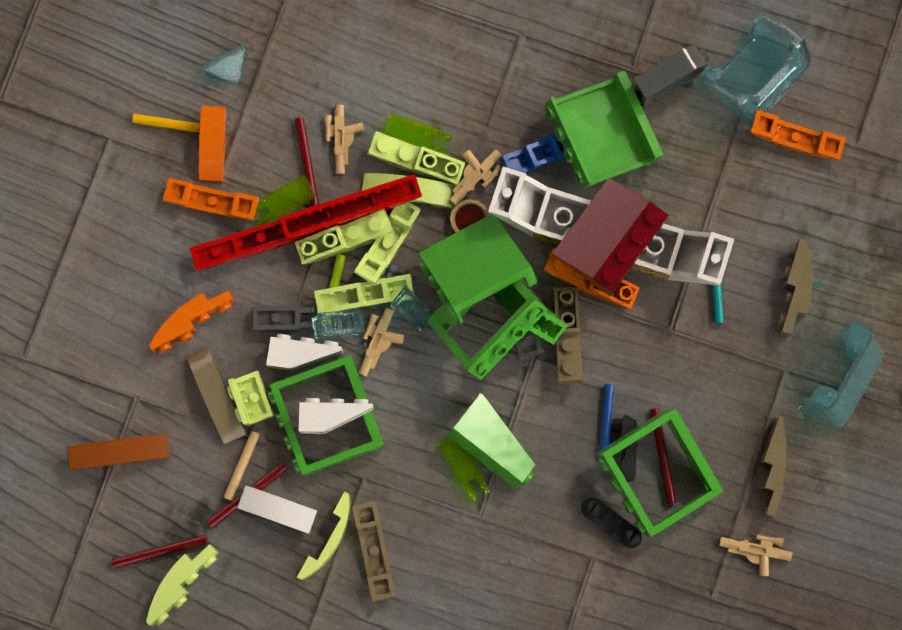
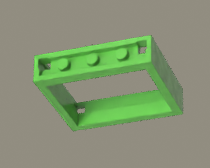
(500, 342)
(292, 441)
(693, 455)

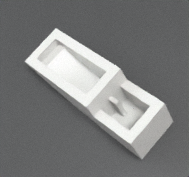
(277, 509)

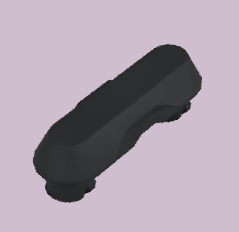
(628, 457)
(611, 522)

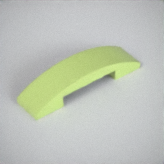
(432, 191)
(385, 248)
(312, 565)

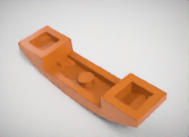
(797, 137)
(210, 200)

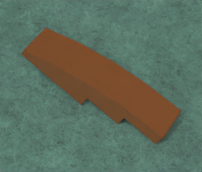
(118, 452)

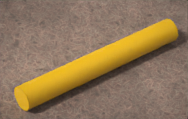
(166, 123)

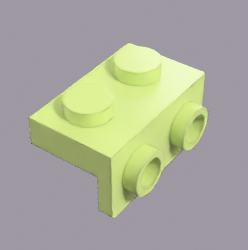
(250, 398)

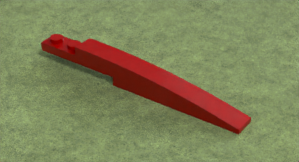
(305, 223)

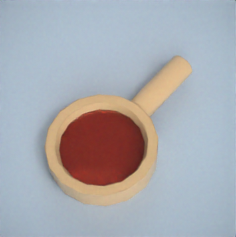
(466, 214)

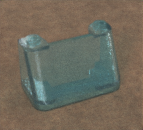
(760, 70)
(834, 406)

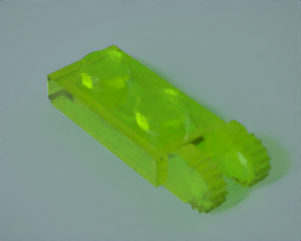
(415, 133)
(285, 199)
(463, 466)

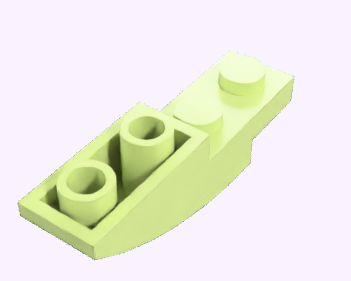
(416, 159)
(344, 238)
(171, 590)

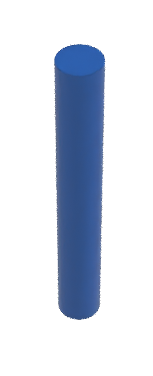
(606, 416)

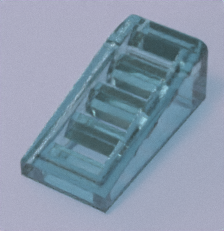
(324, 328)

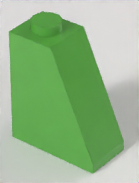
(547, 327)

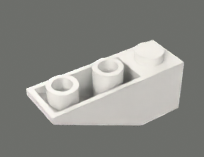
(294, 354)
(325, 417)

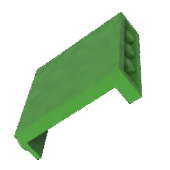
(603, 131)
(474, 265)

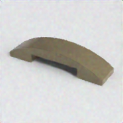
(215, 396)
(374, 551)

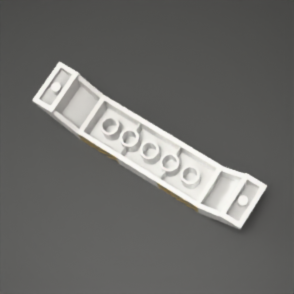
(551, 214)

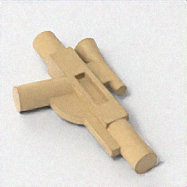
(343, 137)
(474, 172)
(380, 342)
(758, 553)

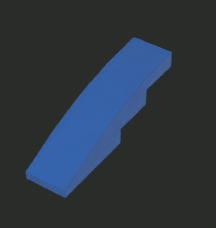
(535, 155)

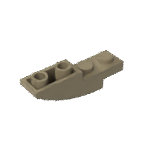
(798, 279)
(568, 344)

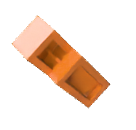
(212, 143)

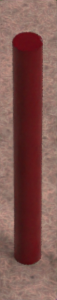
(306, 158)
(664, 461)
(260, 484)
(160, 551)

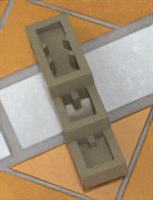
(775, 459)

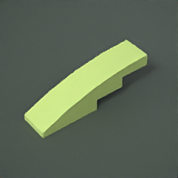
(361, 294)

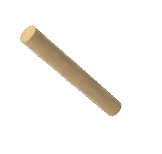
(241, 465)

